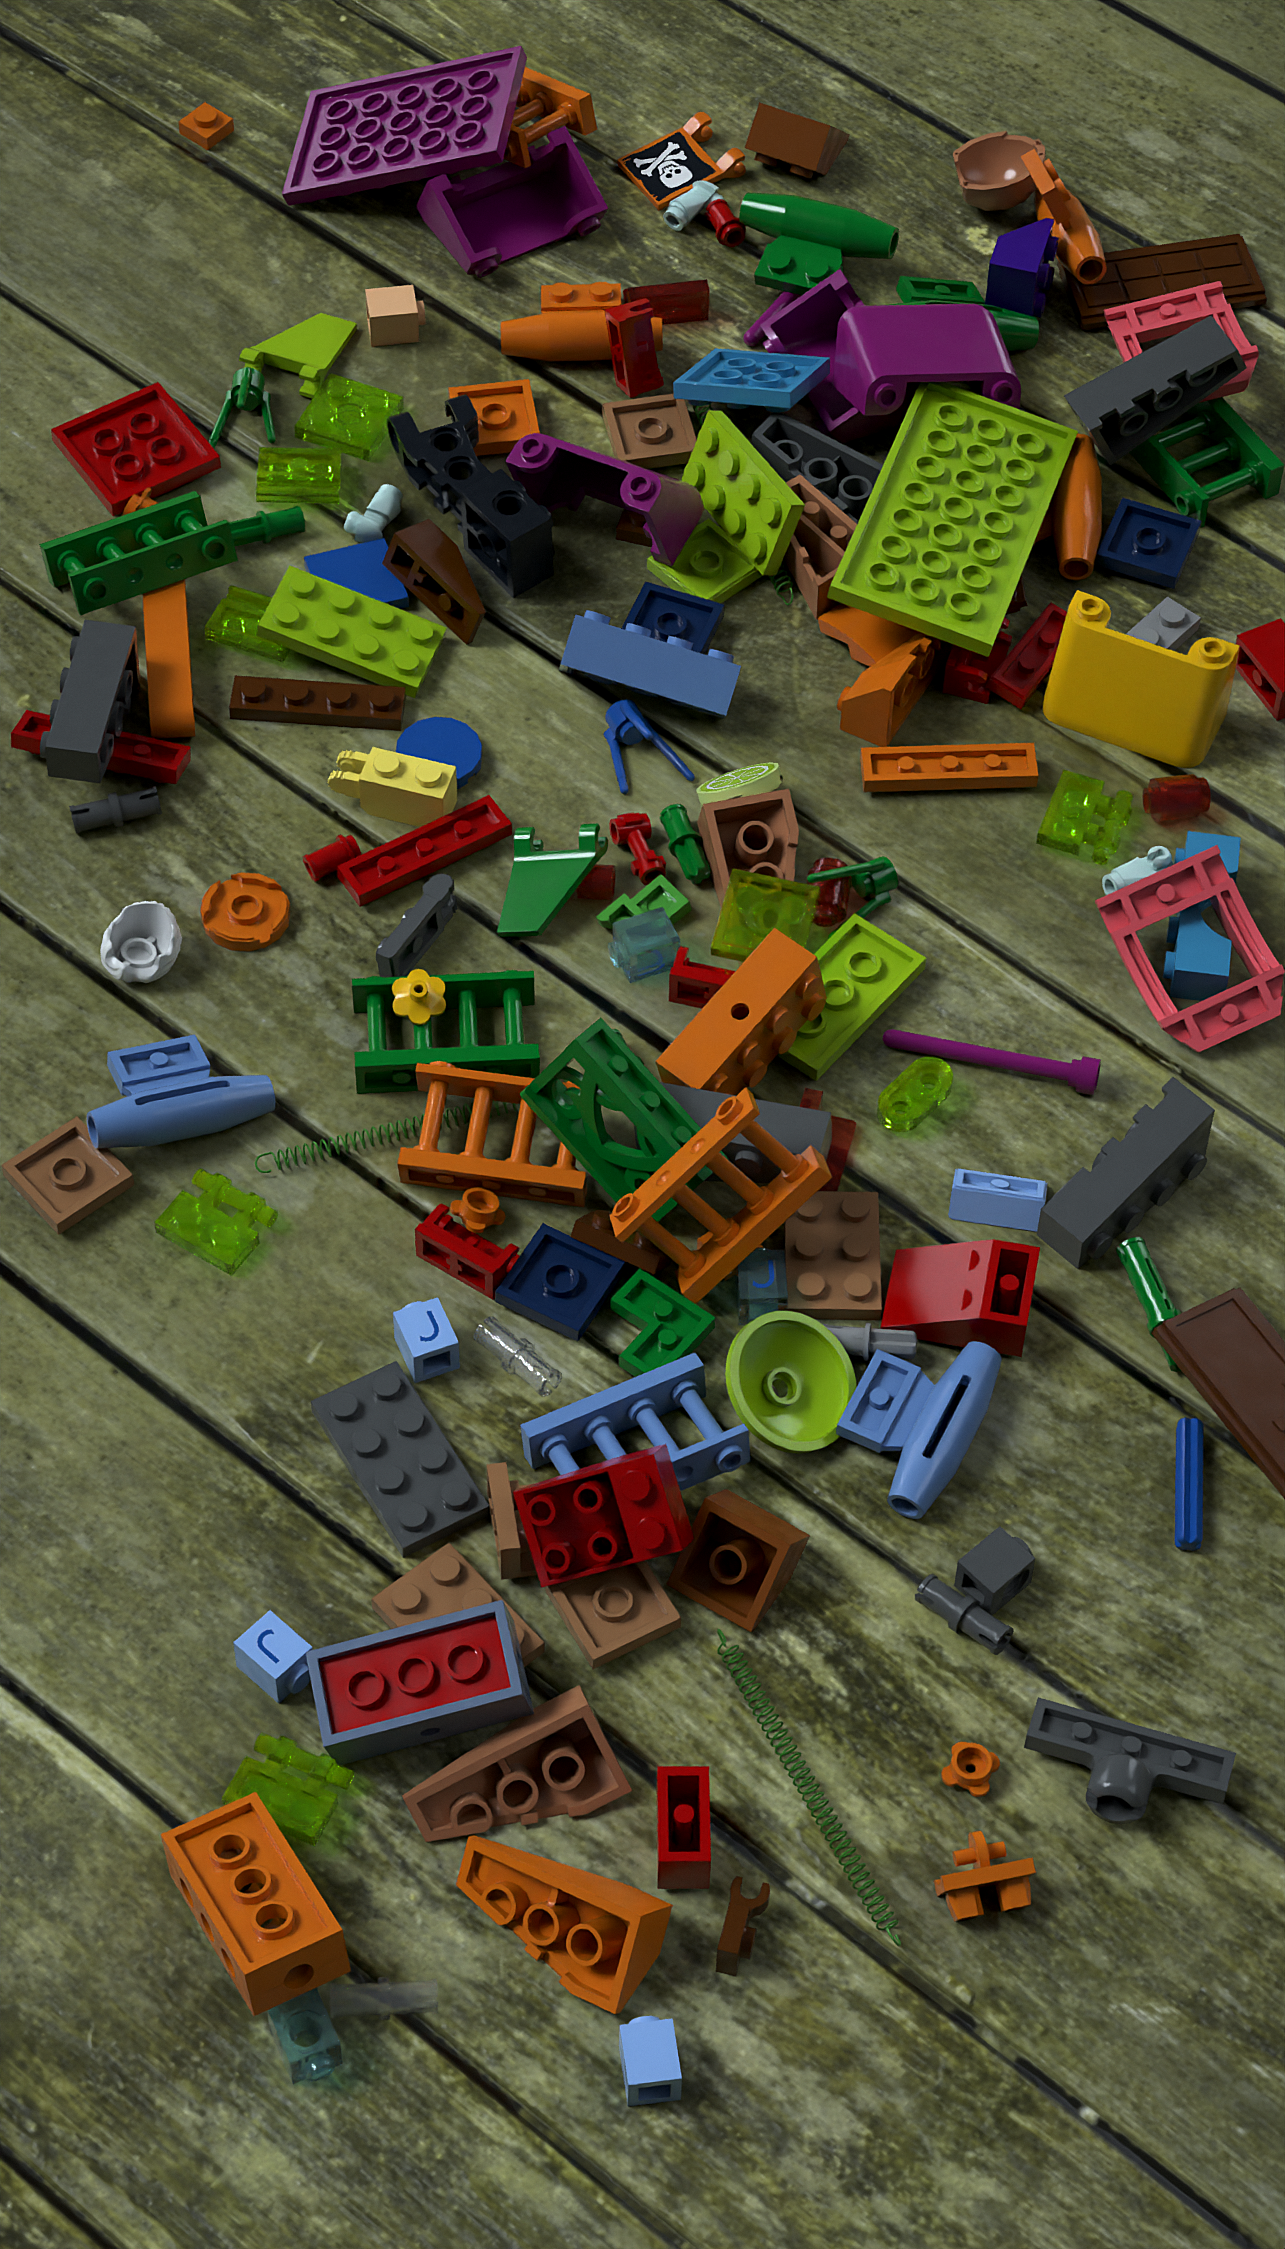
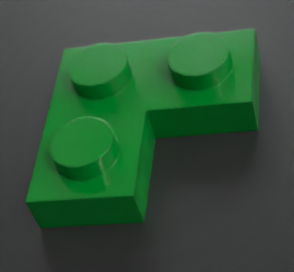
(668, 1323)

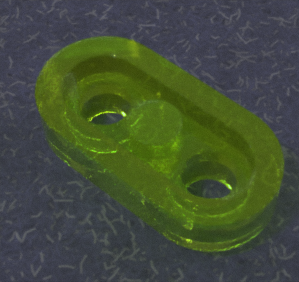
(911, 1097)

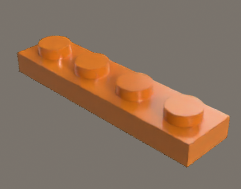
(949, 767)

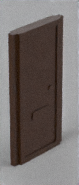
(1166, 269)
(1238, 1370)

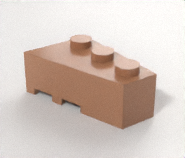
(817, 545)

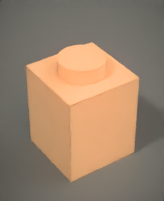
(393, 315)

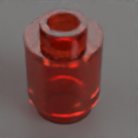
(1176, 797)
(833, 893)

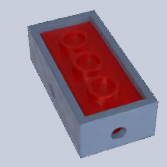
(419, 1683)

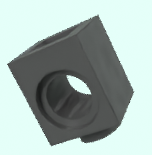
(995, 1570)

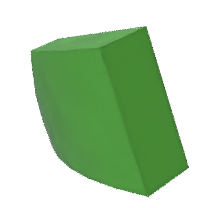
(655, 895)

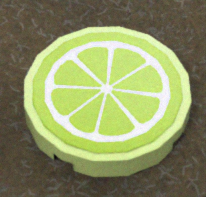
(741, 783)

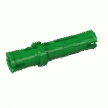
(1148, 1286)

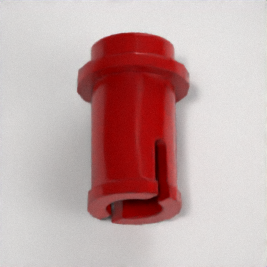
(728, 227)
(329, 857)

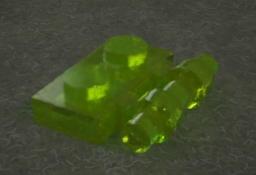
(1071, 813)
(209, 1232)
(295, 1804)

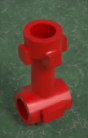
(634, 830)

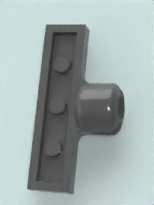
(1127, 1759)

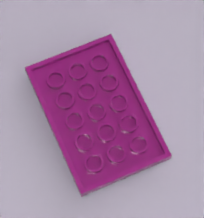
(405, 126)

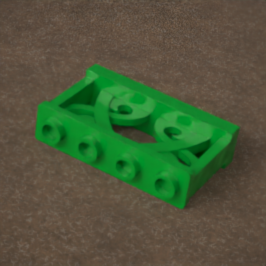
(622, 1084)

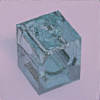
(300, 2017)

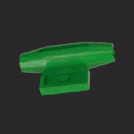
(811, 239)
(1017, 329)

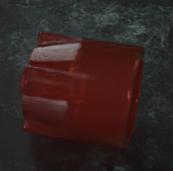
(598, 883)

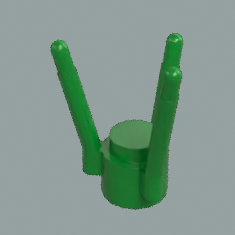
(246, 394)
(868, 879)

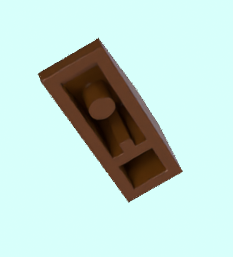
(437, 576)

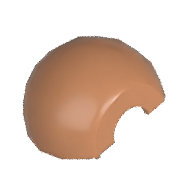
(993, 171)

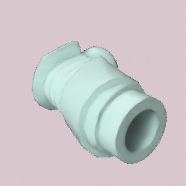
(688, 205)
(379, 513)
(1137, 869)

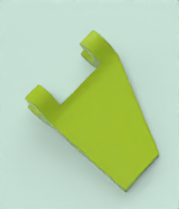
(304, 349)

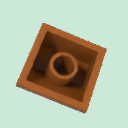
(794, 140)
(737, 1559)

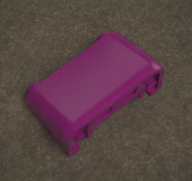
(514, 207)
(810, 329)
(900, 344)
(563, 473)

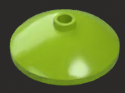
(806, 1369)

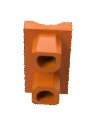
(962, 1887)

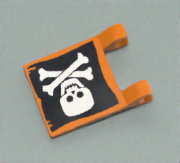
(676, 161)

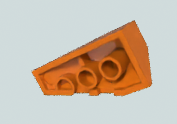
(891, 689)
(579, 1923)

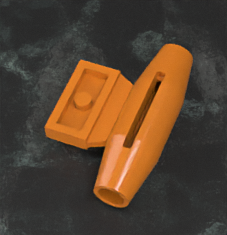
(1079, 241)
(569, 325)
(1076, 512)

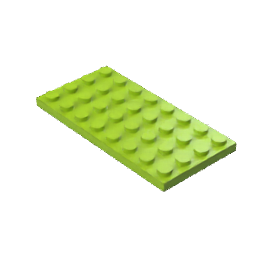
(953, 516)

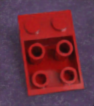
(964, 1293)
(604, 1516)

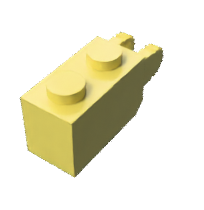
(396, 785)

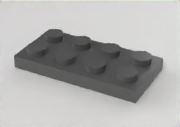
(400, 1459)

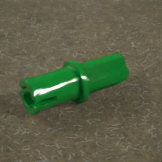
(267, 526)
(685, 843)

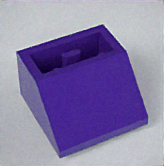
(1022, 268)

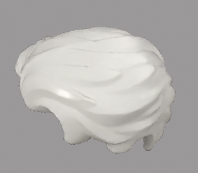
(141, 943)

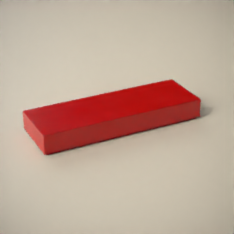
(1030, 659)

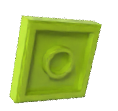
(707, 565)

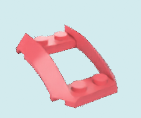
(1174, 313)
(1167, 894)

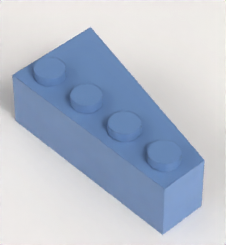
(650, 665)

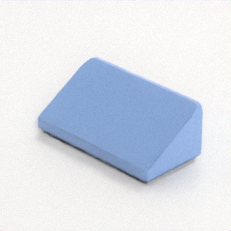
(997, 1199)

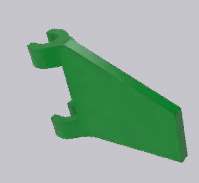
(545, 879)

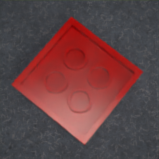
(135, 446)

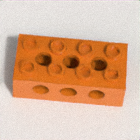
(244, 1846)

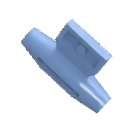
(173, 1096)
(928, 1422)

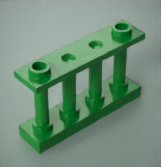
(1232, 442)
(138, 552)
(394, 1070)

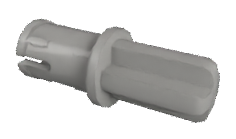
(865, 1341)

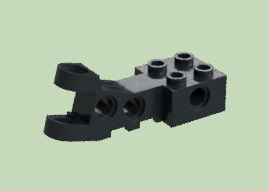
(497, 516)

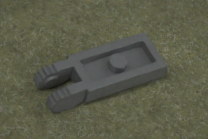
(418, 928)

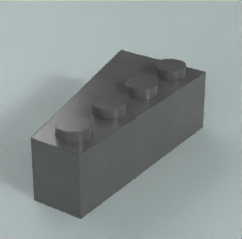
(1154, 388)
(828, 465)
(92, 701)
(790, 1125)
(1129, 1176)

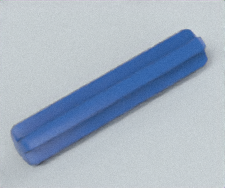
(1189, 1484)

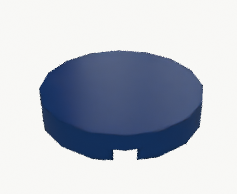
(444, 742)

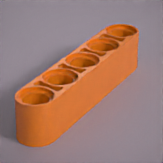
(168, 662)

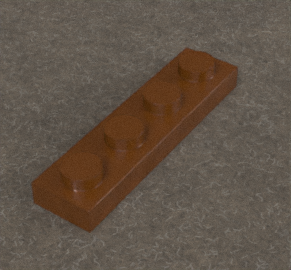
(317, 703)

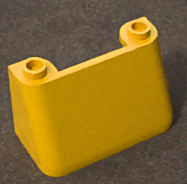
(1137, 690)

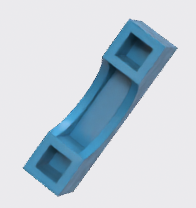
(1200, 955)

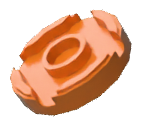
(245, 912)

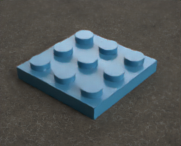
(751, 379)

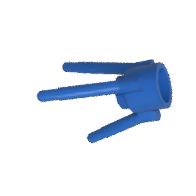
(631, 727)

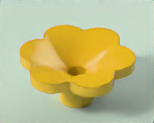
(415, 1005)

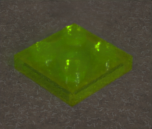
(348, 416)
(756, 906)

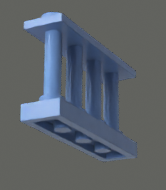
(634, 1404)

